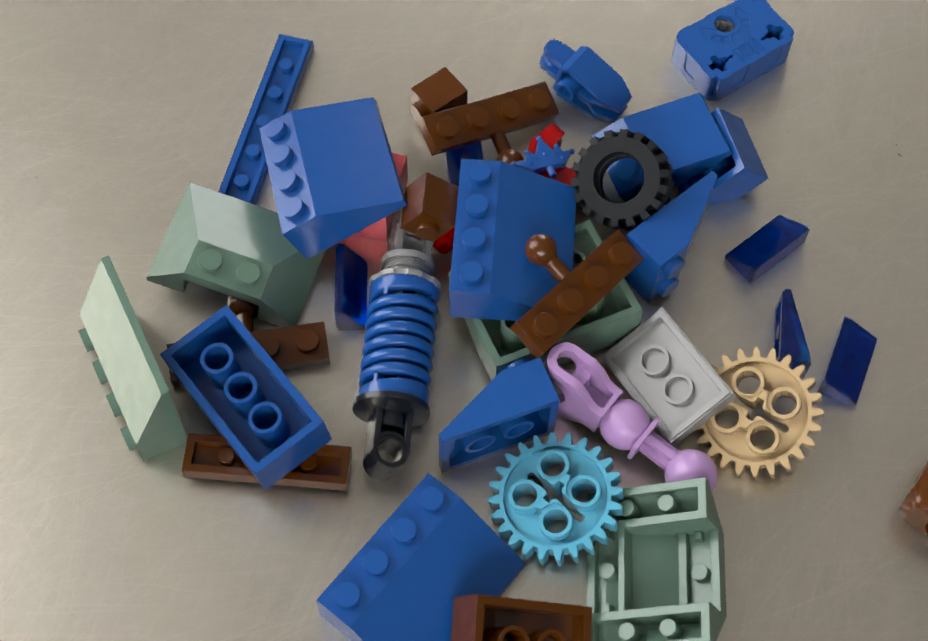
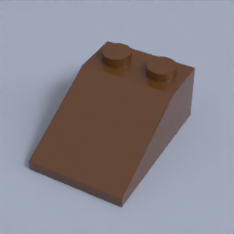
(513, 619)

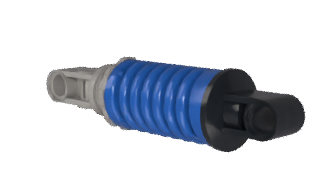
(397, 350)

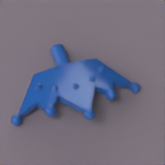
(545, 159)

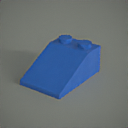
(685, 134)
(666, 240)
(506, 412)

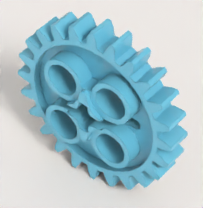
(530, 523)

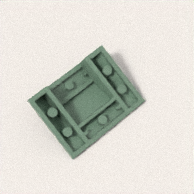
(235, 252)
(660, 567)

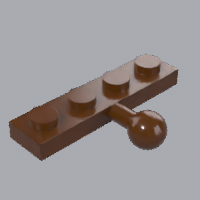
(489, 119)
(576, 291)
(287, 346)
(215, 460)

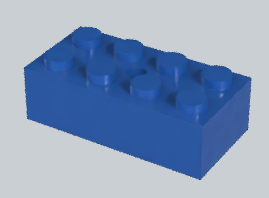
(246, 397)

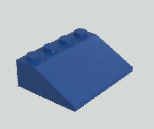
(330, 172)
(494, 220)
(415, 566)

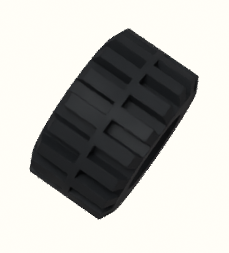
(596, 161)

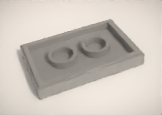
(668, 377)

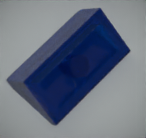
(767, 247)
(350, 289)
(847, 363)

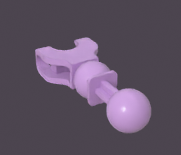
(623, 423)

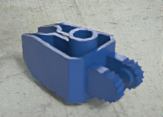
(585, 81)

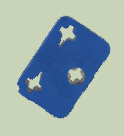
(732, 47)

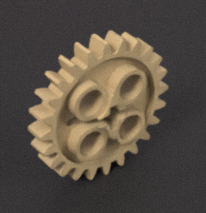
(776, 381)

